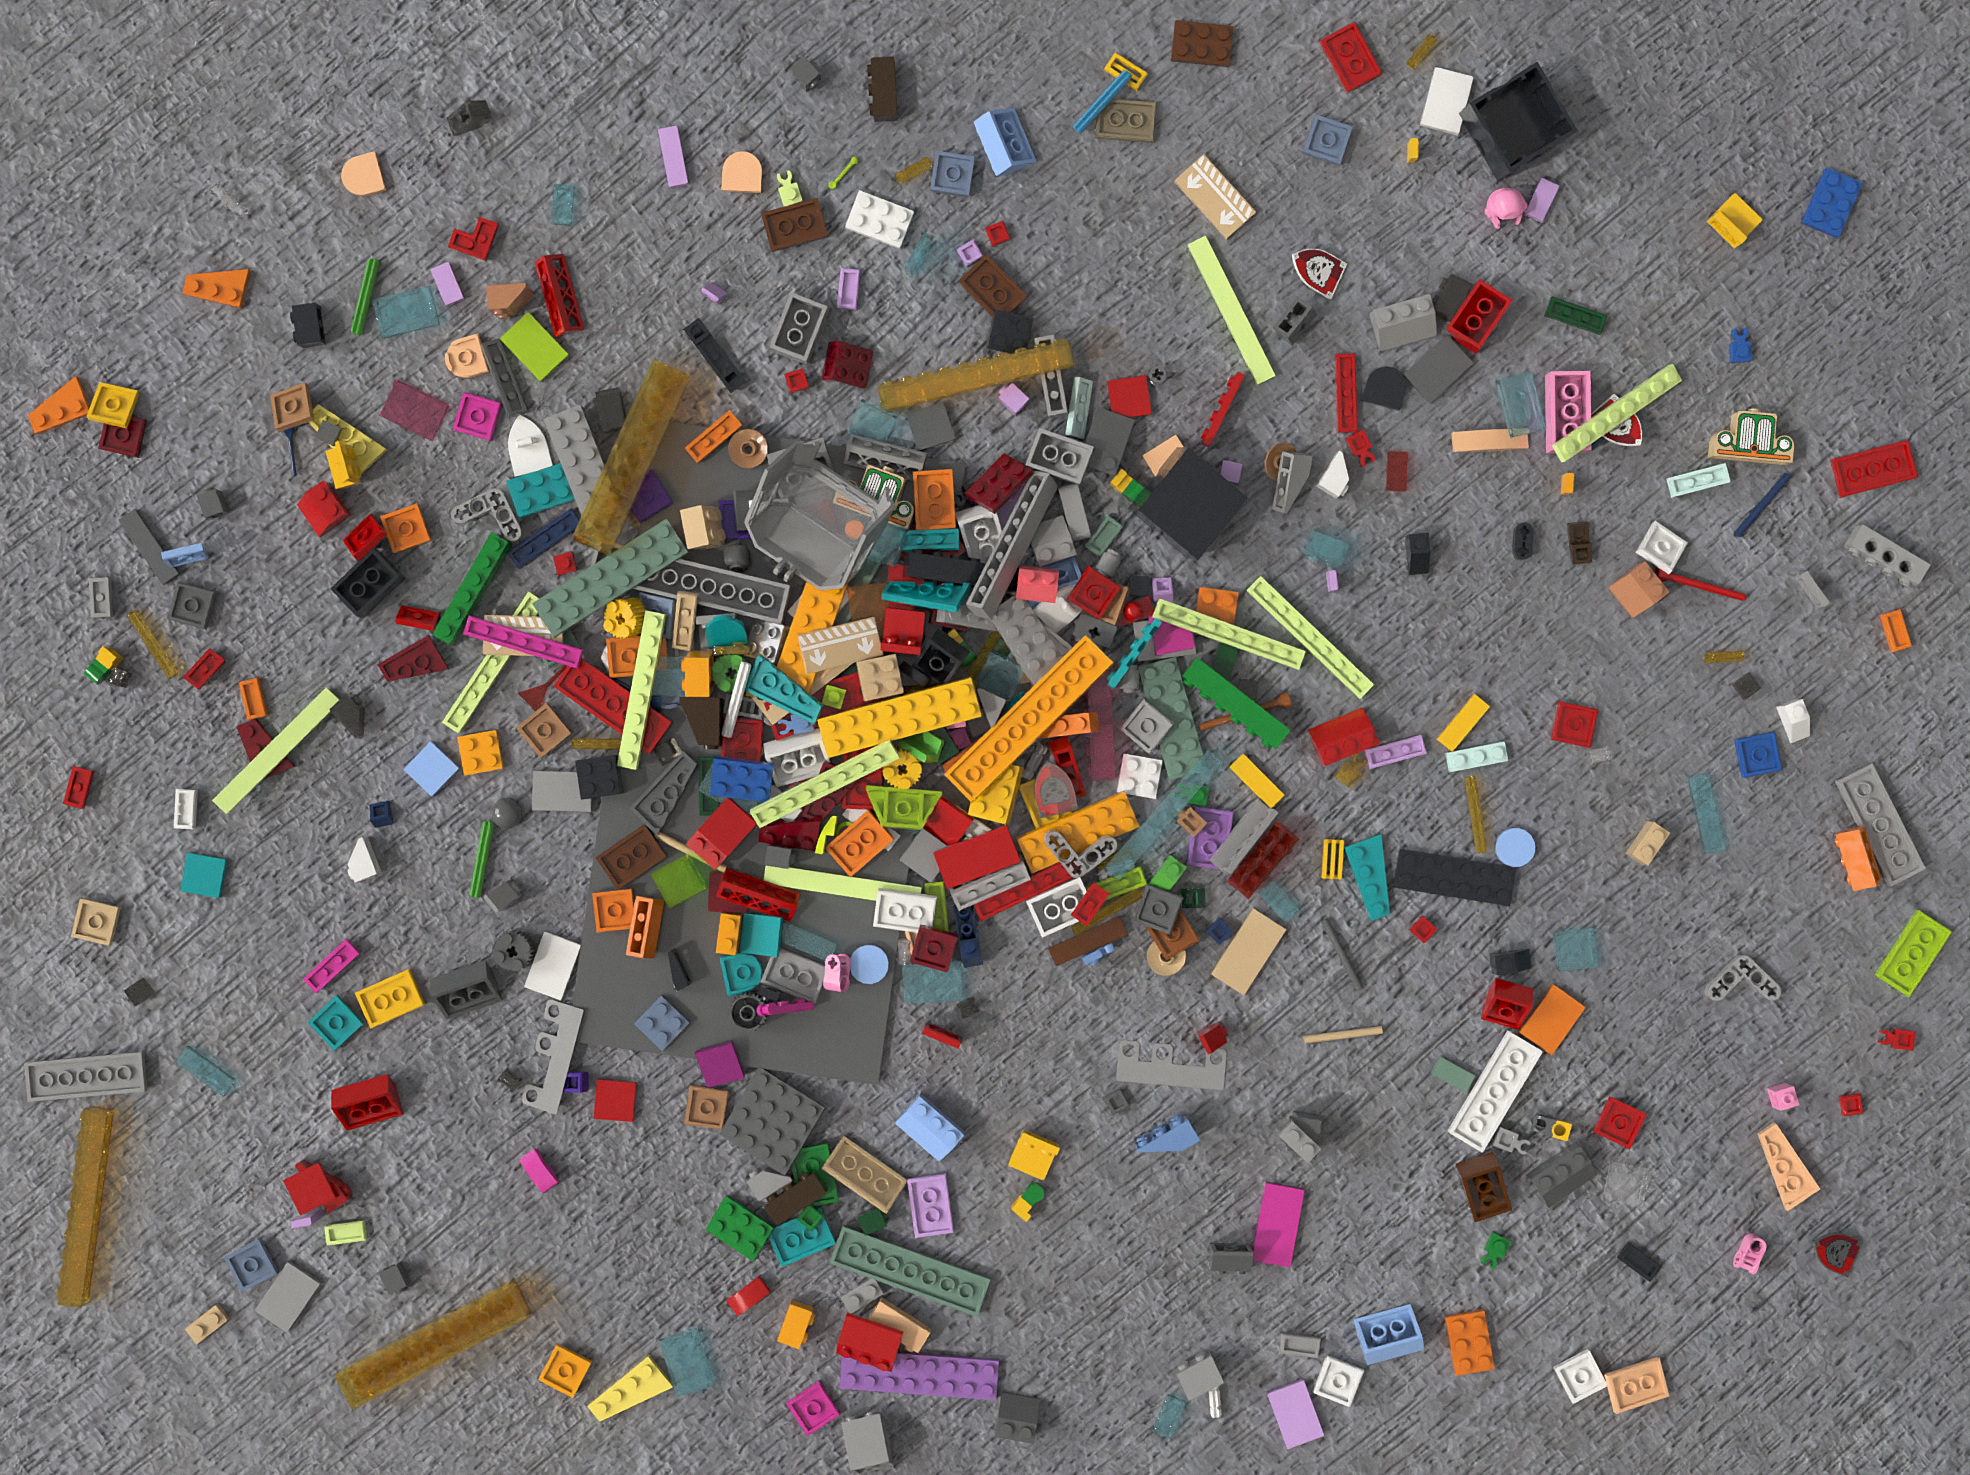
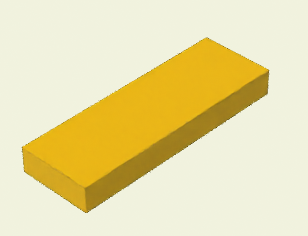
(1463, 722)
(1256, 780)

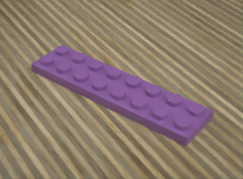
(926, 1376)

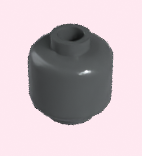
(736, 557)

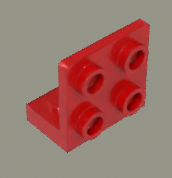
(903, 631)

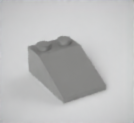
(1059, 456)

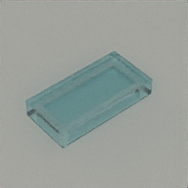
(562, 205)
(1278, 901)
(1168, 1416)

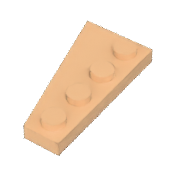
(1788, 1171)

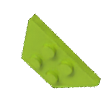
(902, 807)

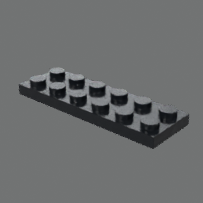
(1454, 877)

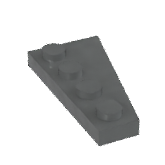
(663, 794)

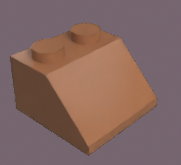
(507, 299)
(1638, 589)

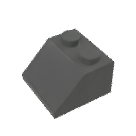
(1230, 1257)
(1017, 1417)

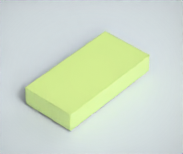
(345, 1232)

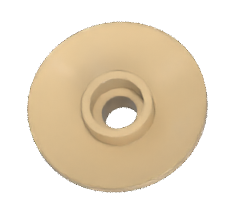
(1162, 967)

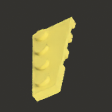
(366, 449)
(633, 1388)

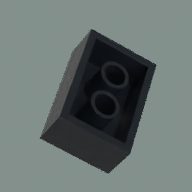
(367, 583)

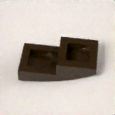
(1579, 542)

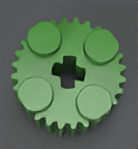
(721, 669)

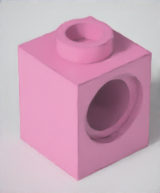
(1783, 1096)

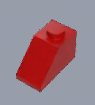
(1213, 1037)

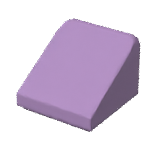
(714, 292)
(1162, 589)

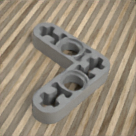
(490, 505)
(1081, 859)
(1740, 973)

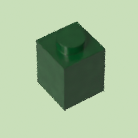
(872, 1220)

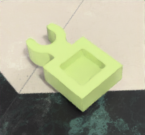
(789, 192)

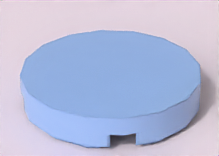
(1515, 847)
(869, 964)

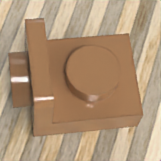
(1190, 821)

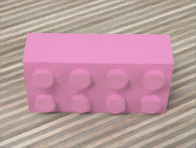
(1566, 404)

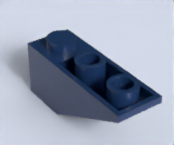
(968, 936)

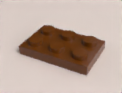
(1202, 43)
(794, 224)
(992, 287)
(631, 857)

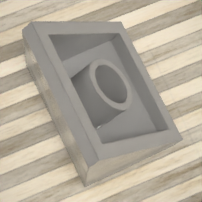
(992, 705)

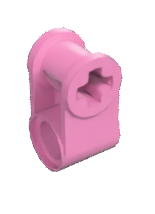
(836, 973)
(1749, 1257)

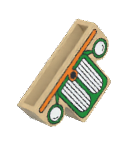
(1752, 440)
(874, 484)

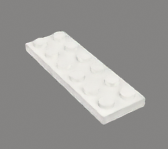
(1494, 1091)

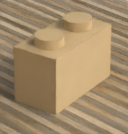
(1647, 843)

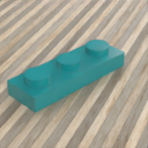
(932, 540)

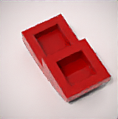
(748, 1295)

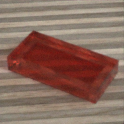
(1396, 471)

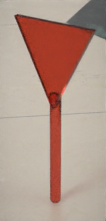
(536, 695)

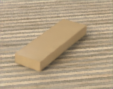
(685, 620)

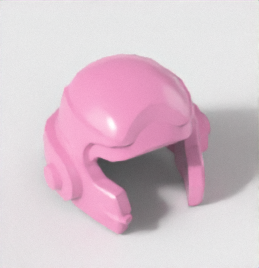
(1505, 204)

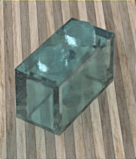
(1325, 549)

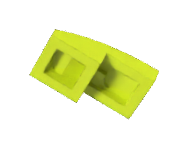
(829, 829)

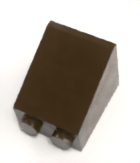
(705, 719)

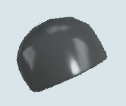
(506, 813)

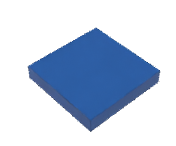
(1758, 754)

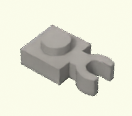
(1509, 1140)

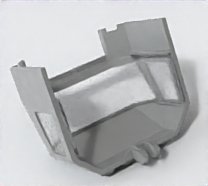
(814, 519)

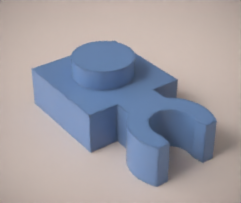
(797, 724)
(1094, 956)

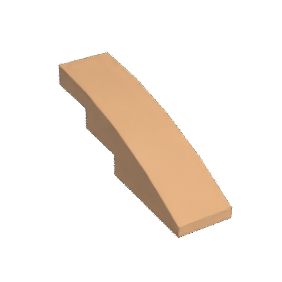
(1487, 441)

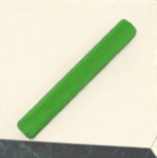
(365, 296)
(481, 859)

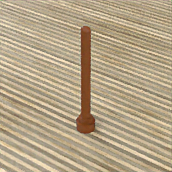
(1282, 701)

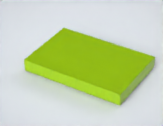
(534, 346)

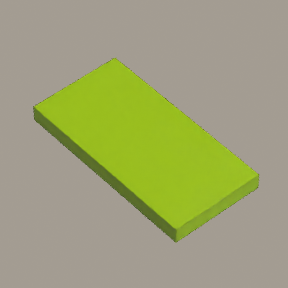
(1913, 953)

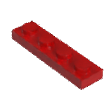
(1217, 416)

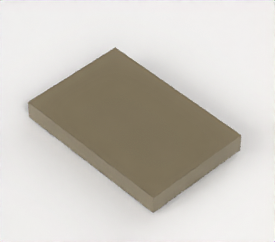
(1127, 121)

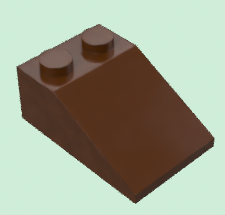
(1484, 1186)

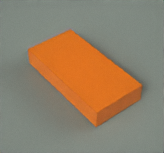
(1895, 630)
(253, 699)

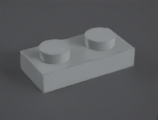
(100, 597)
(1299, 1141)
(862, 1295)

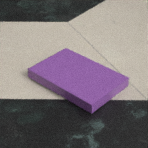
(1210, 837)

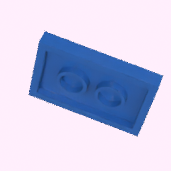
(1831, 202)
(741, 779)

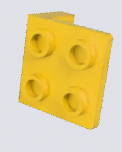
(1734, 220)
(343, 466)
(1033, 1154)

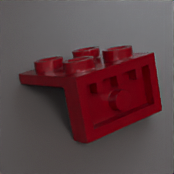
(847, 364)

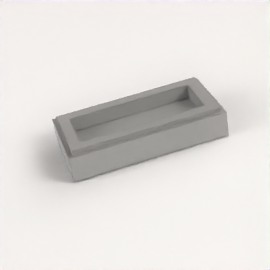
(1812, 589)
(1299, 1345)

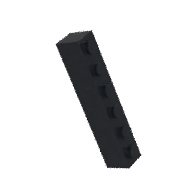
(947, 570)

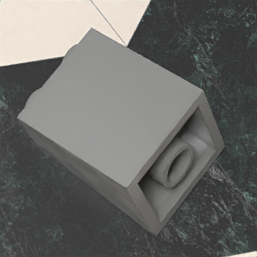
(867, 1443)

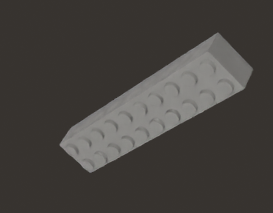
(718, 589)

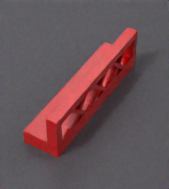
(555, 294)
(759, 891)

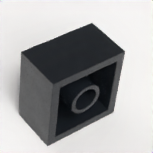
(940, 658)
(599, 777)

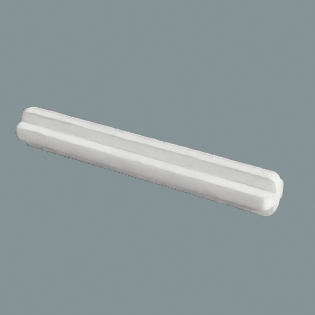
(736, 699)

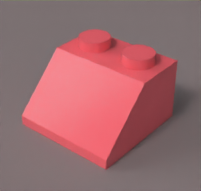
(1037, 584)

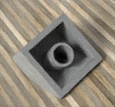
(1052, 541)
(1199, 1375)

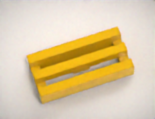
(1108, 69)
(1332, 862)

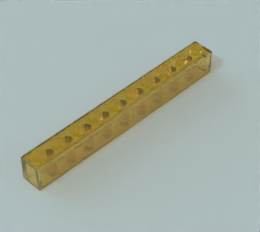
(976, 376)
(85, 1206)

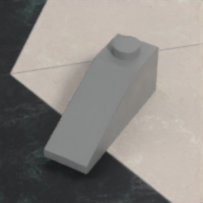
(1292, 475)

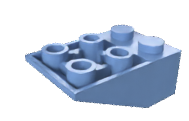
(1170, 1137)

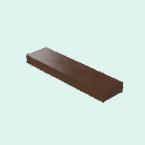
(1087, 941)

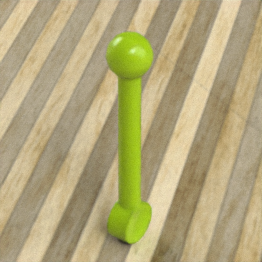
(832, 185)

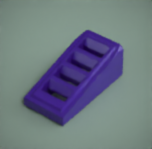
(580, 1082)

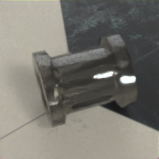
(509, 1080)

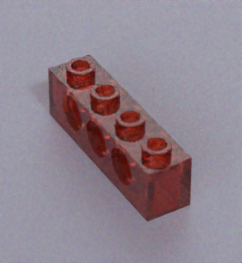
(1262, 860)

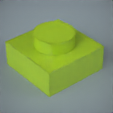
(833, 697)

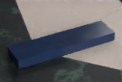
(544, 538)

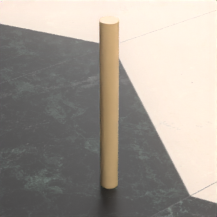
(684, 848)
(1343, 1034)

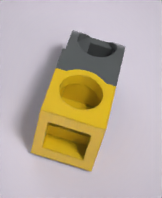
(1551, 1127)

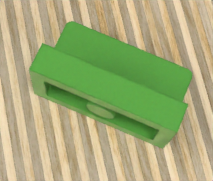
(923, 746)

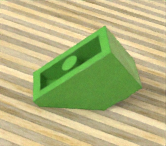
(1167, 874)

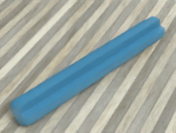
(1102, 101)

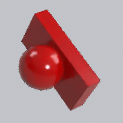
(1136, 611)

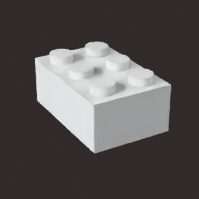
(1053, 907)

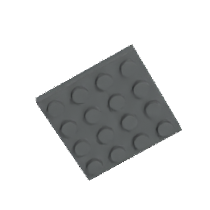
(772, 1120)

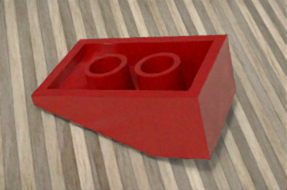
(721, 833)

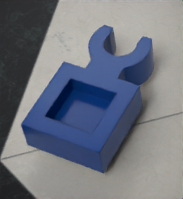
(1739, 349)

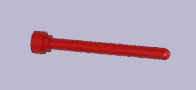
(1663, 576)

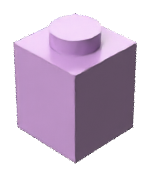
(1013, 398)

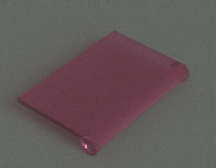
(414, 410)

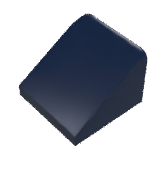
(381, 814)

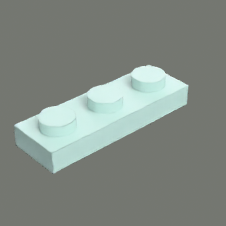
(1079, 408)
(1698, 480)
(1476, 756)

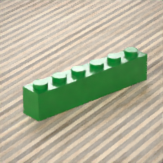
(472, 589)
(1236, 703)

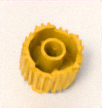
(624, 617)
(905, 777)

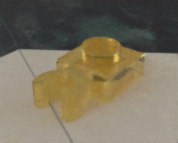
(737, 648)
(1349, 773)

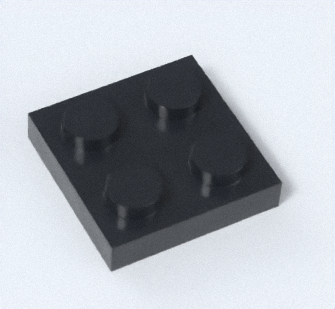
(1009, 332)

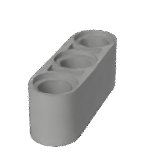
(1074, 512)

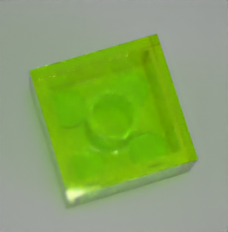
(678, 880)

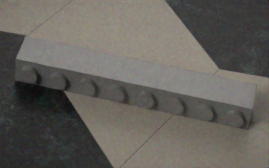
(1012, 545)

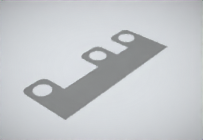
(560, 1052)
(1165, 1073)

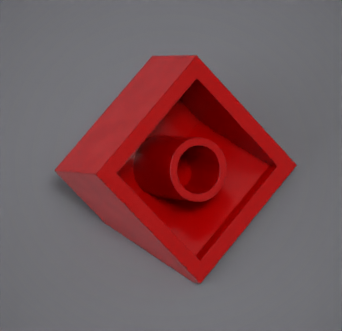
(323, 508)
(1507, 1003)

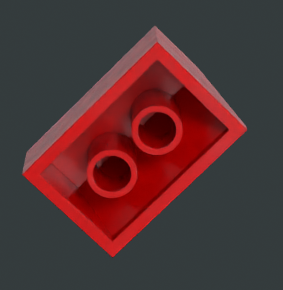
(1478, 316)
(1343, 737)
(366, 1102)
(869, 1342)

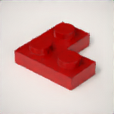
(479, 243)

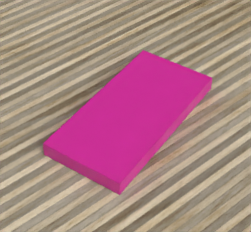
(1277, 1224)

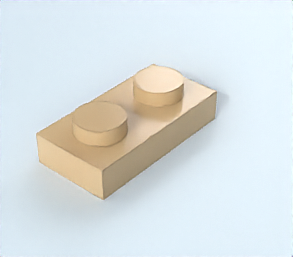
(207, 1323)

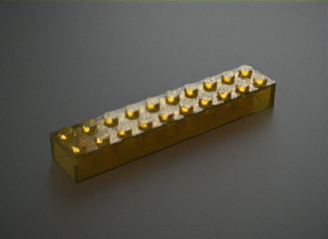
(631, 457)
(433, 1343)

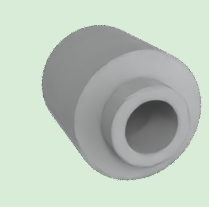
(1108, 563)
(1130, 680)

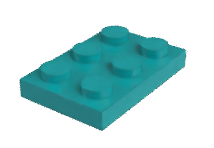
(540, 490)
(795, 1241)

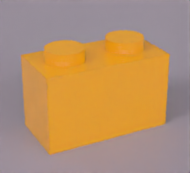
(729, 933)
(795, 1324)

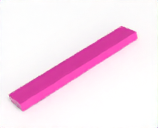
(523, 642)

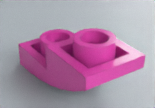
(538, 1171)

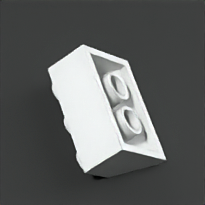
(796, 757)

